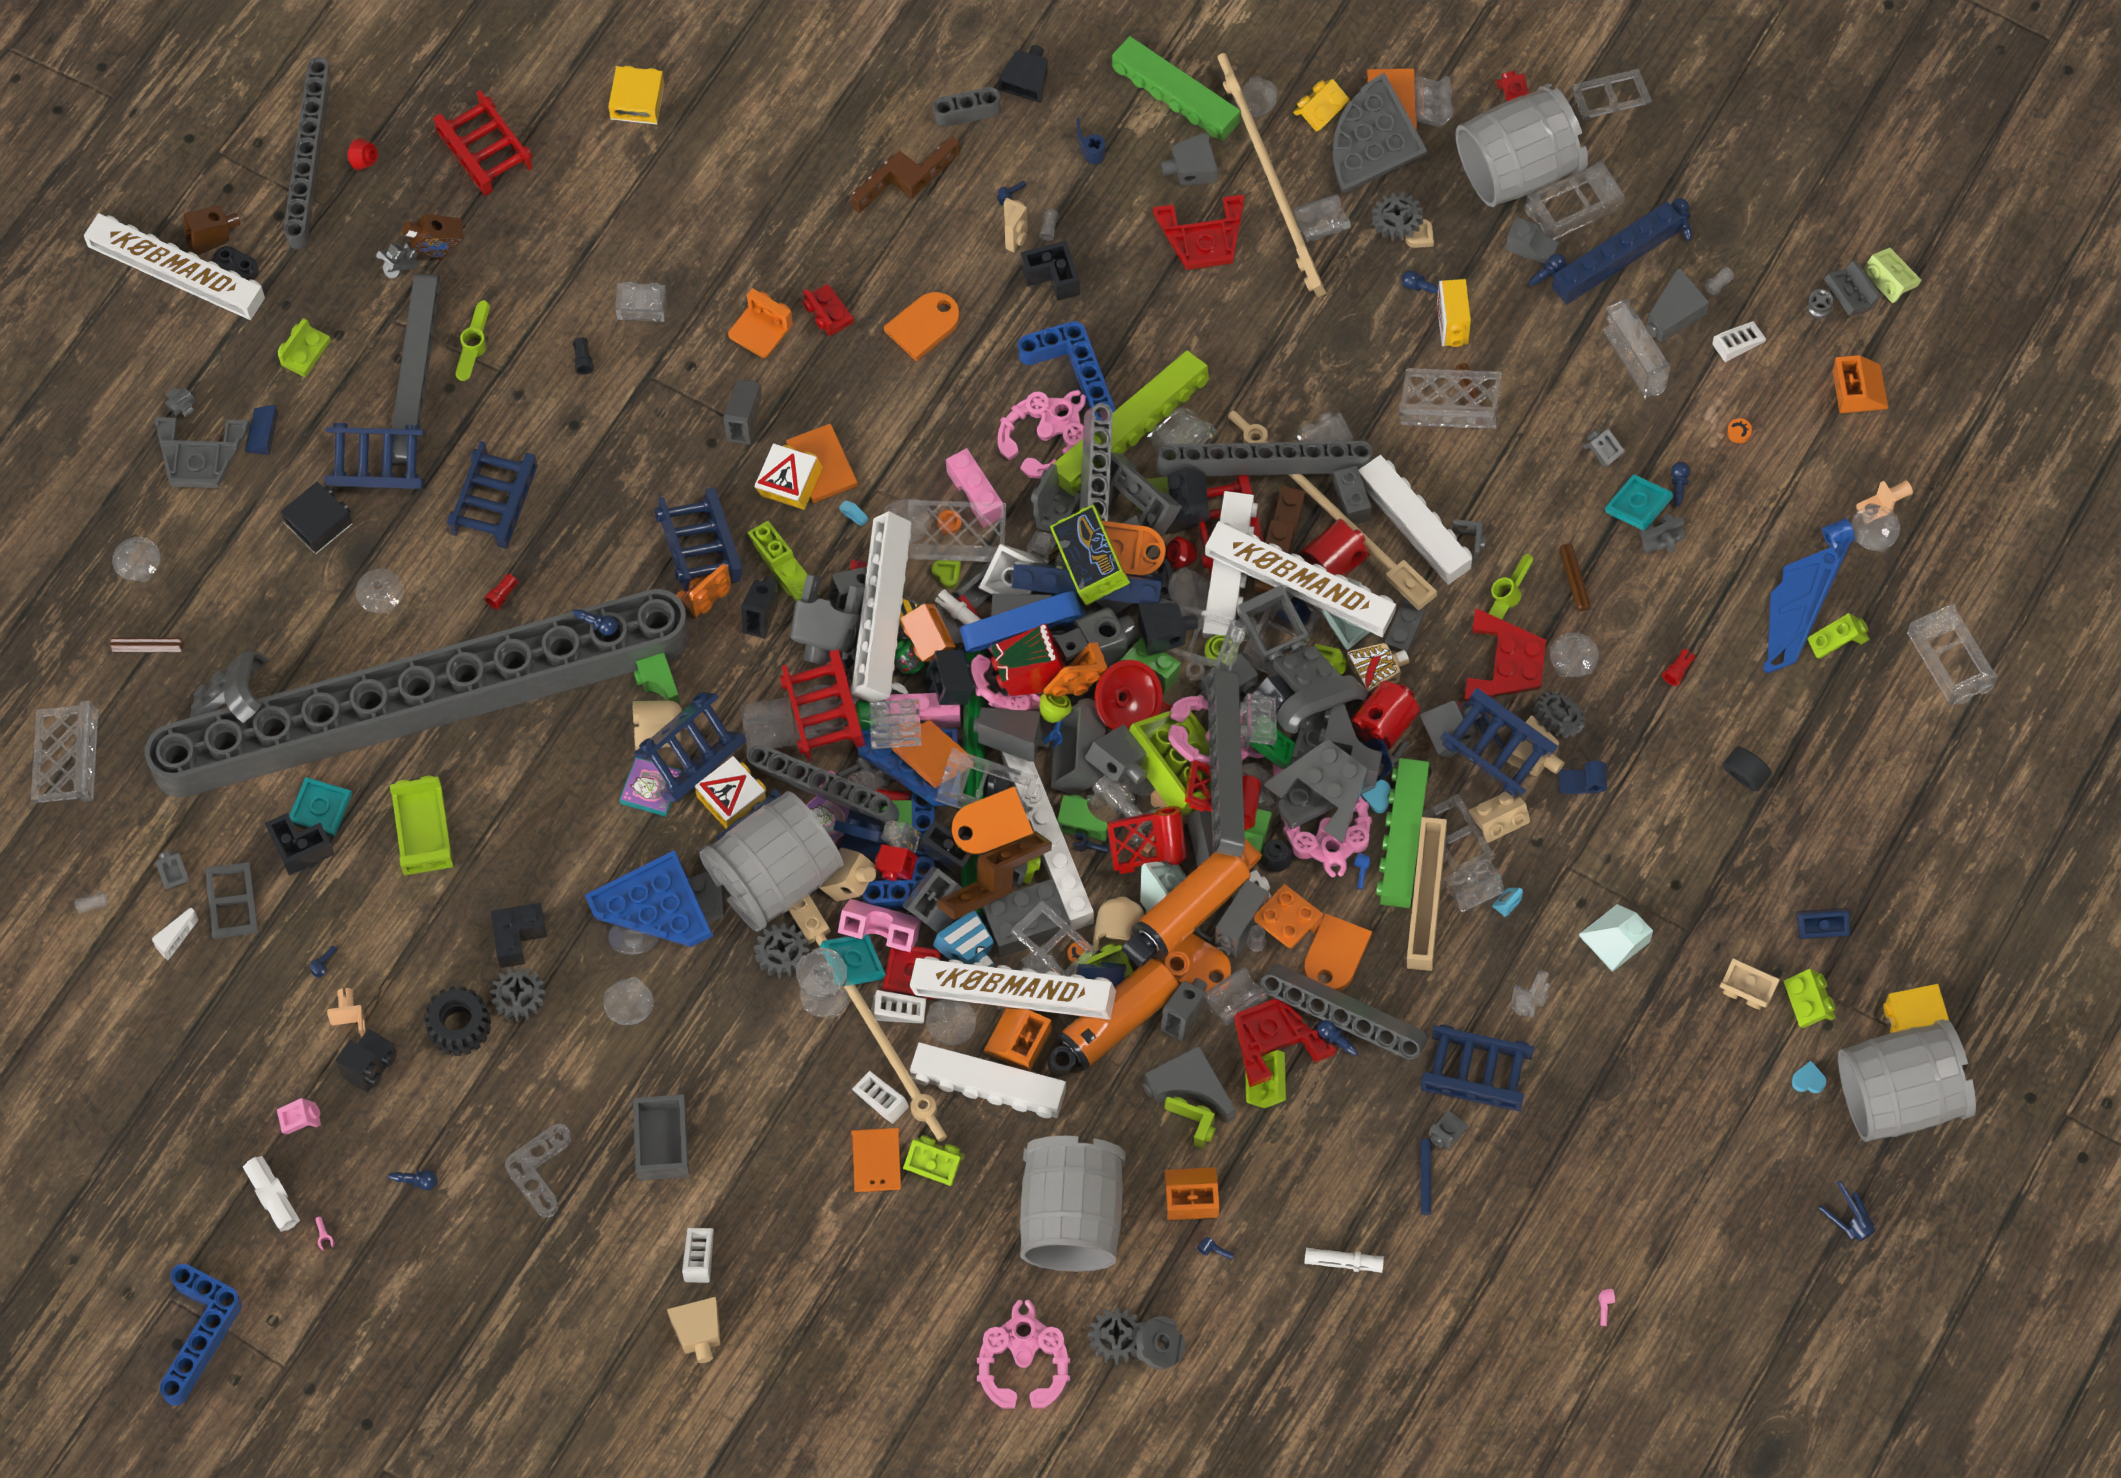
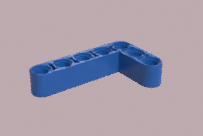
(1074, 348)
(992, 630)
(888, 888)
(201, 1332)

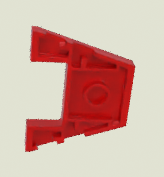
(1203, 242)
(1517, 658)
(1272, 1028)

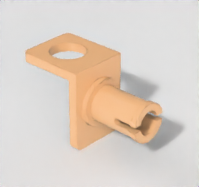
(1888, 496)
(347, 1011)

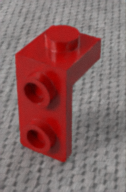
(1512, 85)

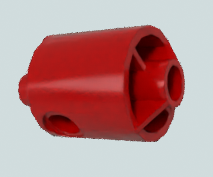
(1337, 549)
(1385, 714)

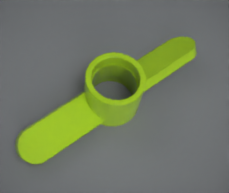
(475, 331)
(1502, 604)

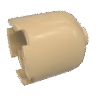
(652, 718)
(1115, 922)

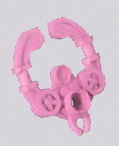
(1046, 408)
(978, 668)
(1178, 735)
(1307, 845)
(1048, 1339)

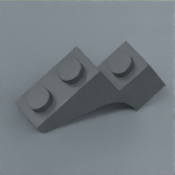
(1342, 735)

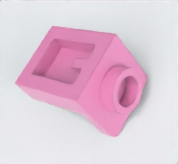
(298, 1115)

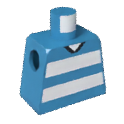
(966, 941)

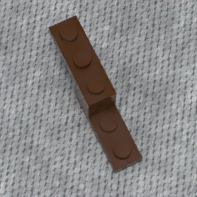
(905, 174)
(1284, 525)
(994, 875)

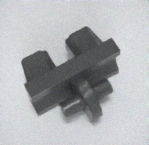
(398, 259)
(1663, 536)

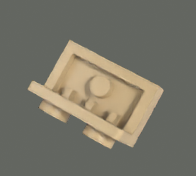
(1015, 224)
(1500, 815)
(1749, 983)

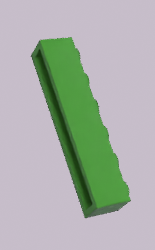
(1175, 88)
(1404, 833)

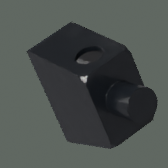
(1025, 74)
(760, 599)
(1163, 626)

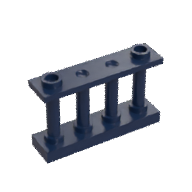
(363, 477)
(509, 510)
(716, 524)
(1521, 732)
(710, 756)
(1484, 1091)

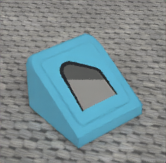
(1508, 901)

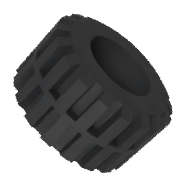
(448, 1004)

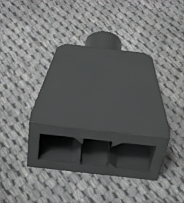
(1192, 162)
(841, 583)
(1446, 719)
(1118, 755)
(1183, 1009)

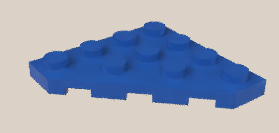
(898, 769)
(653, 902)

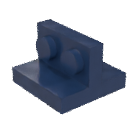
(861, 834)

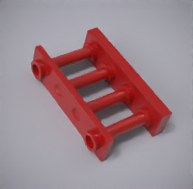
(471, 161)
(1242, 486)
(845, 710)

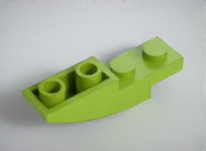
(779, 559)

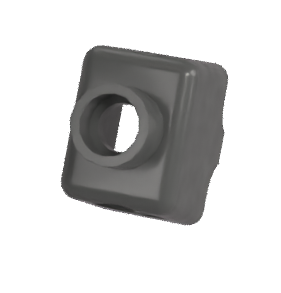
(825, 626)
(1102, 627)

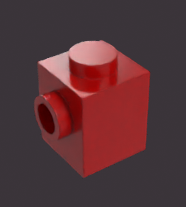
(895, 863)

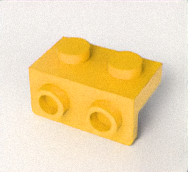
(1322, 104)

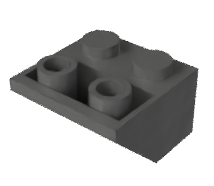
(925, 897)

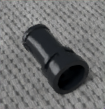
(582, 359)

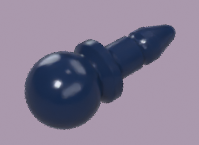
(1682, 208)
(1555, 263)
(1413, 280)
(1680, 473)
(607, 625)
(1329, 1031)
(425, 1180)

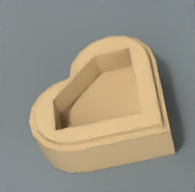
(1423, 238)

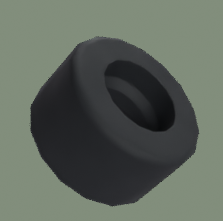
(1747, 768)

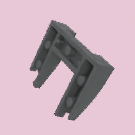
(1157, 507)

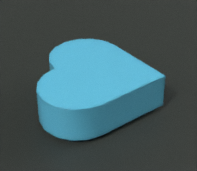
(853, 512)
(1378, 797)
(1809, 1079)

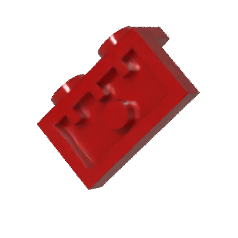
(827, 309)

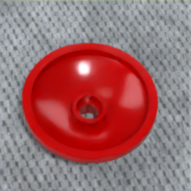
(1139, 689)

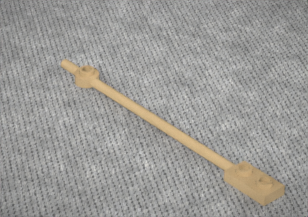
(1304, 260)
(1400, 576)
(814, 929)

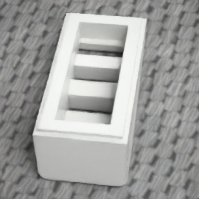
(1727, 353)
(173, 935)
(898, 999)
(892, 1108)
(698, 1270)

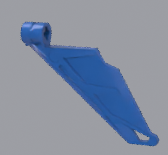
(1802, 594)

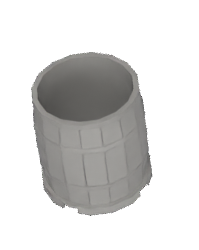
(1521, 146)
(772, 860)
(1906, 1081)
(1071, 1203)

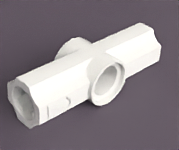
(271, 1193)

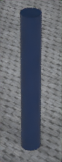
(1426, 1177)

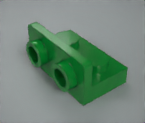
(1279, 753)

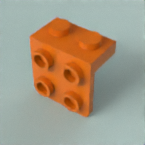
(761, 324)
(705, 591)
(1079, 674)
(1288, 916)

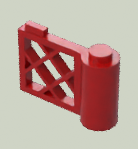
(1251, 793)
(1167, 834)

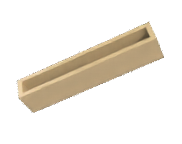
(1426, 894)

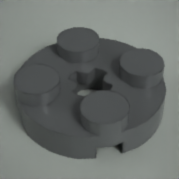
(1147, 1344)

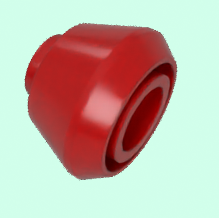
(362, 154)
(1180, 553)

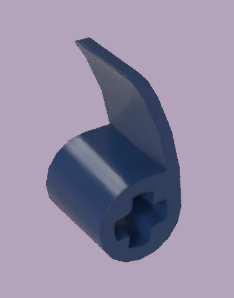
(1091, 147)
(1590, 780)

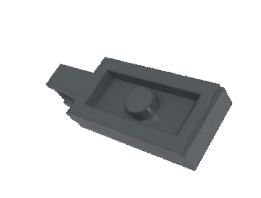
(1404, 627)

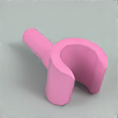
(323, 1233)
(1605, 1297)

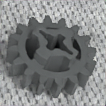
(1397, 216)
(1559, 714)
(771, 953)
(508, 989)
(1106, 1335)

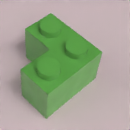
(1162, 664)

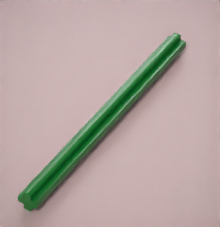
(974, 748)

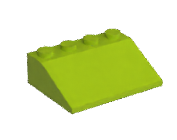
(1166, 766)

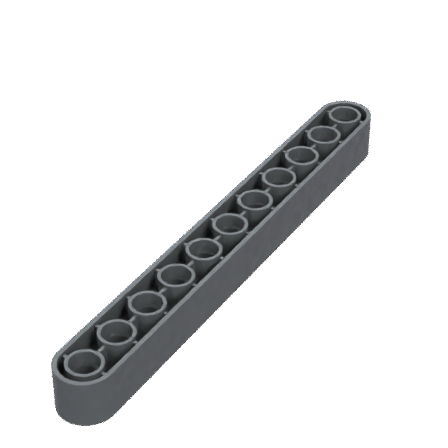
(396, 681)

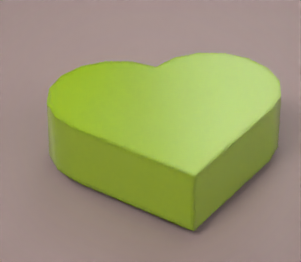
(947, 572)

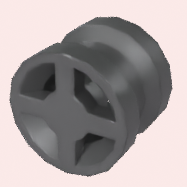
(1820, 297)

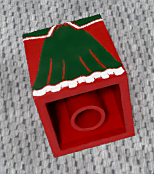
(1027, 661)

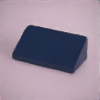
(262, 430)
(1823, 923)

